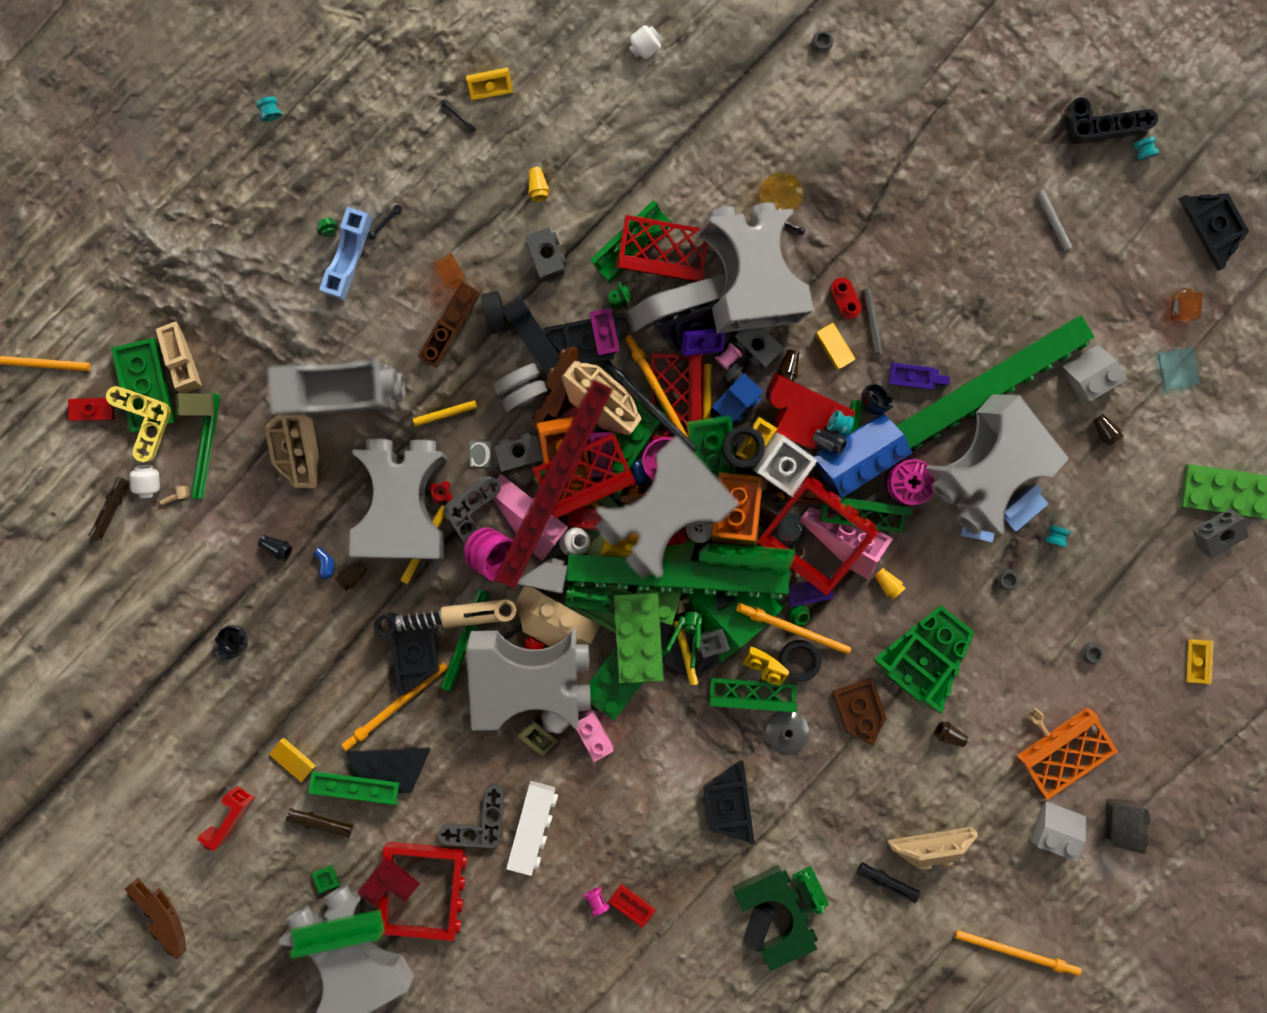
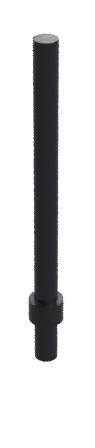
(620, 377)

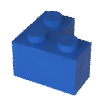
(737, 399)

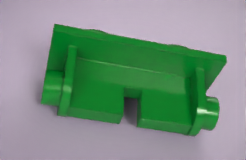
(619, 297)
(588, 599)
(811, 890)

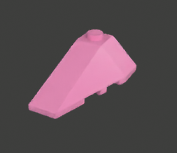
(514, 506)
(844, 538)

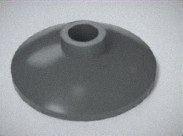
(787, 721)

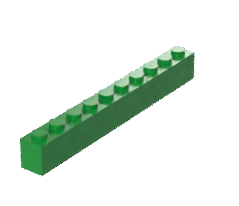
(996, 380)
(678, 575)

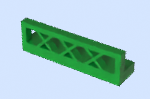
(610, 251)
(879, 508)
(752, 703)
(354, 788)
(337, 933)

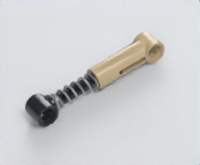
(449, 617)

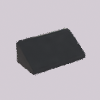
(758, 926)

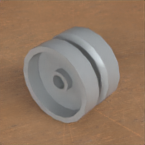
(519, 385)

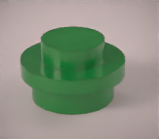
(327, 227)
(799, 615)

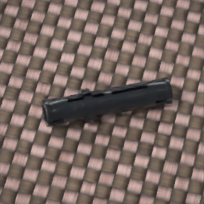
(881, 879)

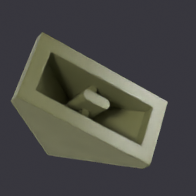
(193, 405)
(537, 737)

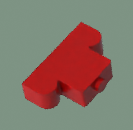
(801, 410)

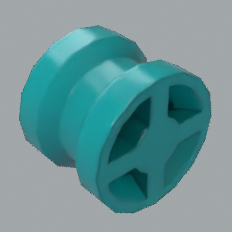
(268, 109)
(1146, 148)
(840, 423)
(1057, 536)

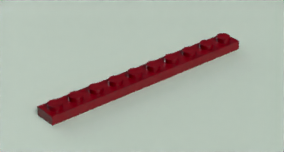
(553, 483)

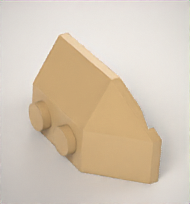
(620, 411)
(294, 448)
(551, 620)
(935, 847)

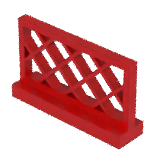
(657, 267)
(695, 390)
(596, 490)

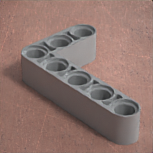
(675, 301)

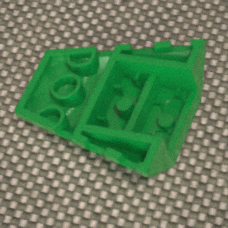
(736, 625)
(928, 657)

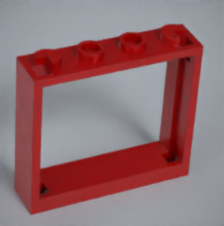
(801, 566)
(419, 850)

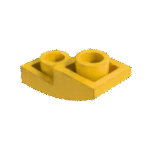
(771, 669)

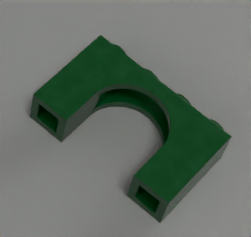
(797, 938)

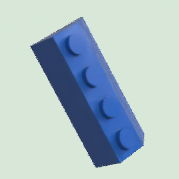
(867, 454)

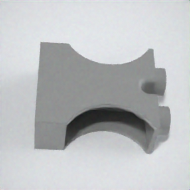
(758, 282)
(335, 388)
(1004, 453)
(680, 496)
(398, 515)
(518, 679)
(357, 975)

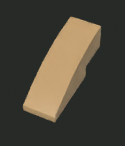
(178, 358)

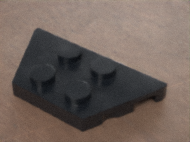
(1216, 224)
(694, 319)
(581, 336)
(674, 656)
(414, 657)
(391, 765)
(729, 804)

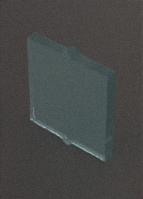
(1178, 368)

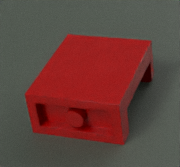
(238, 801)

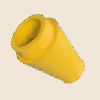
(538, 187)
(890, 584)

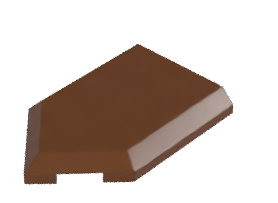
(860, 709)

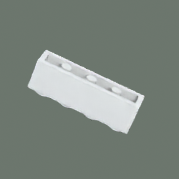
(531, 827)

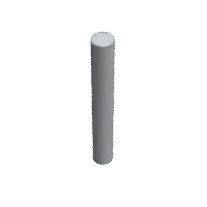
(1054, 220)

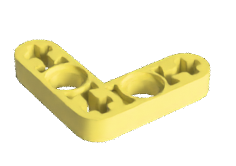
(149, 413)

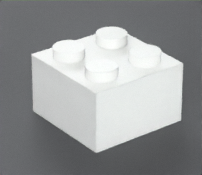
(784, 464)

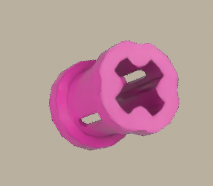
(596, 901)

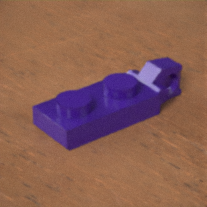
(916, 376)

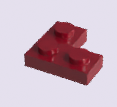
(388, 877)

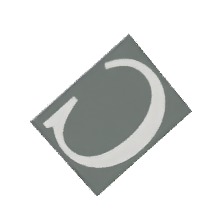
(479, 453)

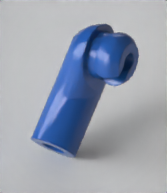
(639, 473)
(327, 563)

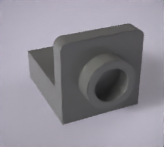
(769, 508)
(713, 643)

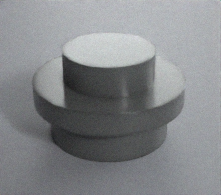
(822, 41)
(734, 373)
(1007, 579)
(1092, 653)

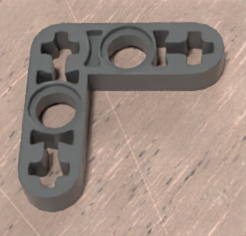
(463, 515)
(480, 830)

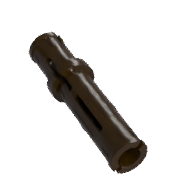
(112, 501)
(318, 822)

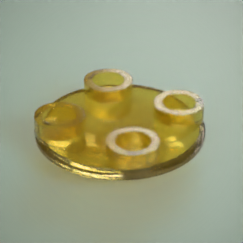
(782, 190)

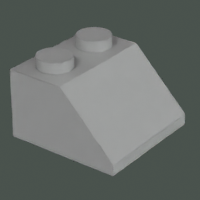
(1093, 373)
(547, 576)
(1060, 831)

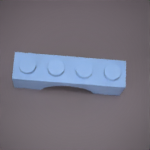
(352, 240)

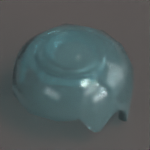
(790, 530)

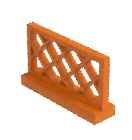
(1061, 737)

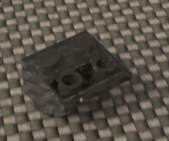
(1126, 825)

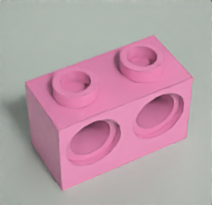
(594, 736)

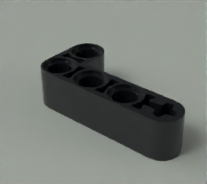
(1111, 123)
(532, 334)

